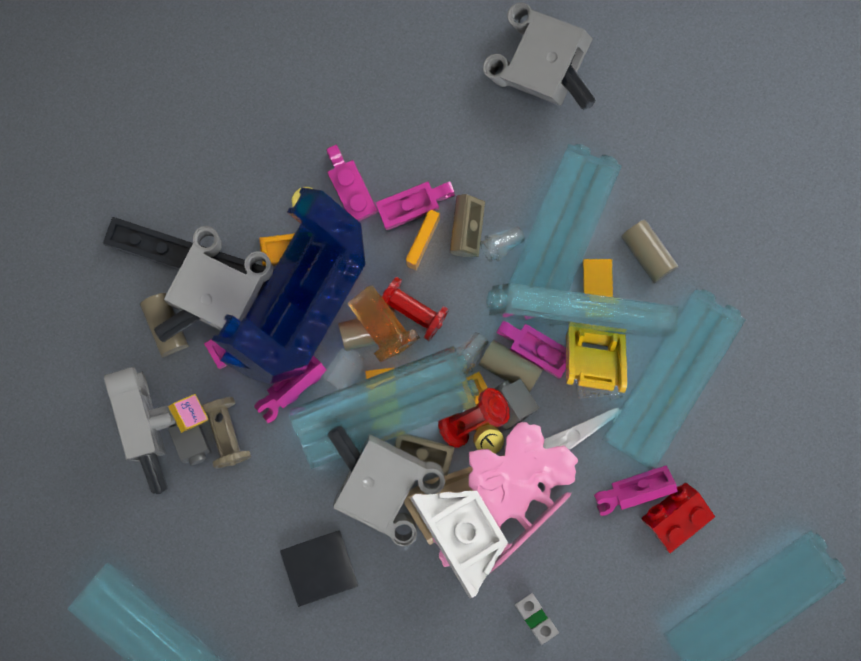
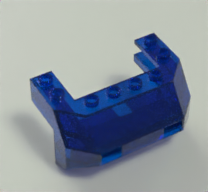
(300, 296)

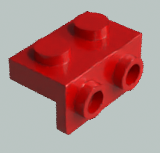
(678, 517)

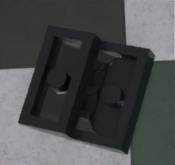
(318, 568)

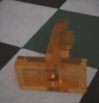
(382, 324)

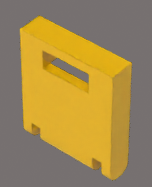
(595, 366)

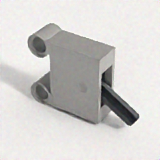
(545, 58)
(211, 289)
(139, 423)
(380, 483)

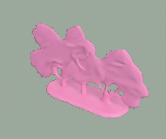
(512, 480)

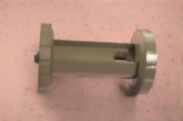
(224, 433)

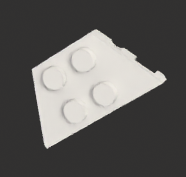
(463, 533)

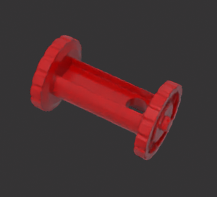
(414, 309)
(490, 409)

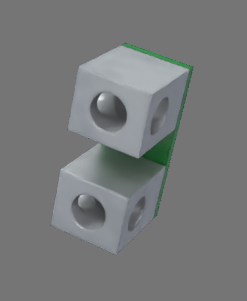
(536, 619)

